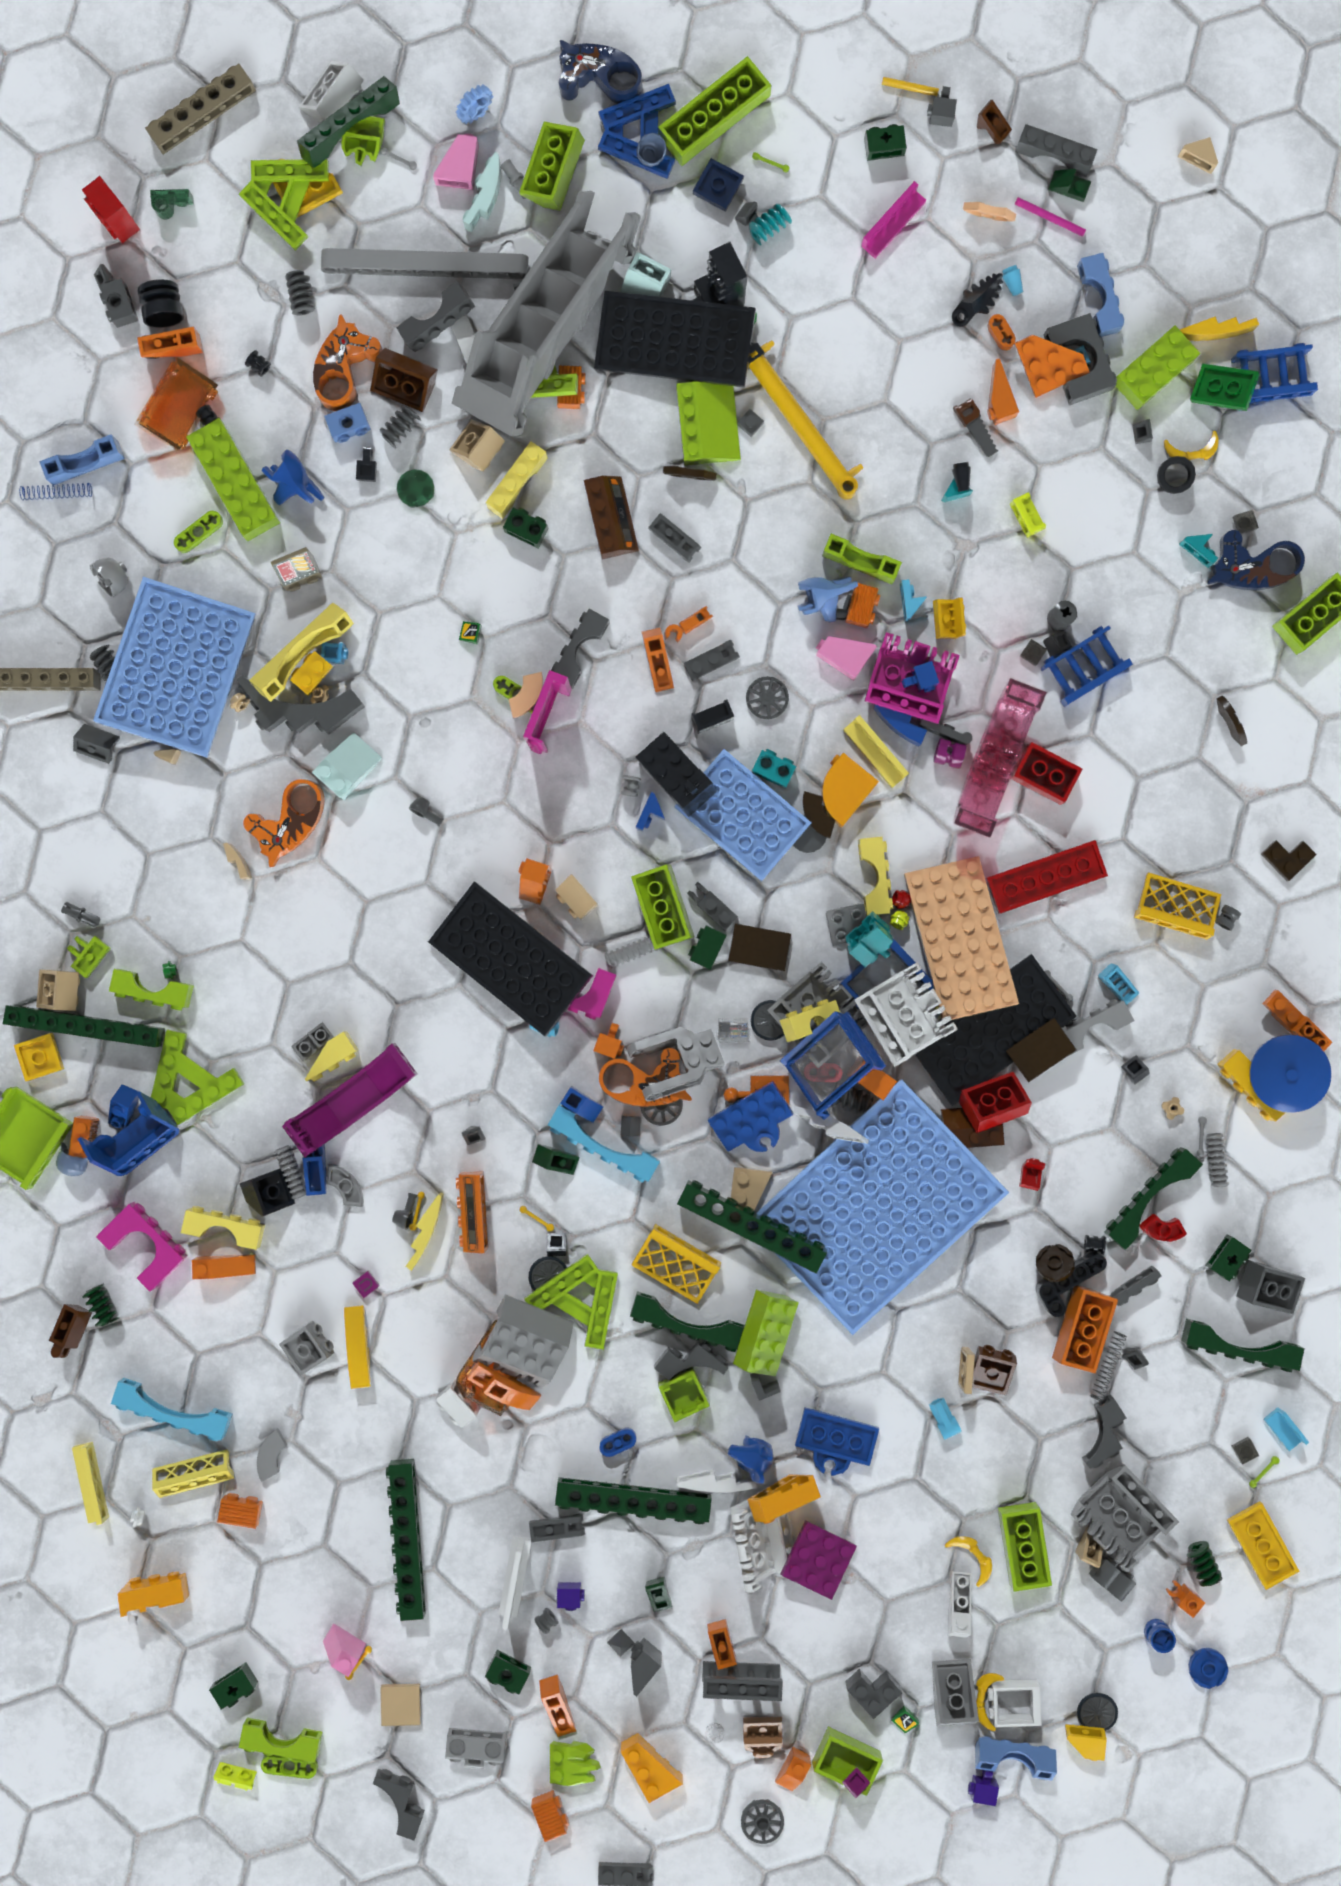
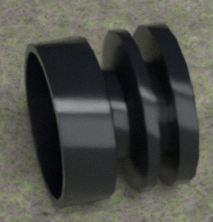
(160, 303)

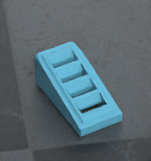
(1110, 974)

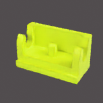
(1027, 515)

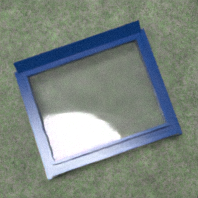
(831, 1061)

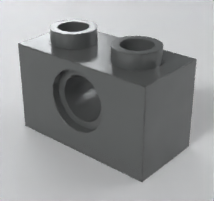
(125, 312)

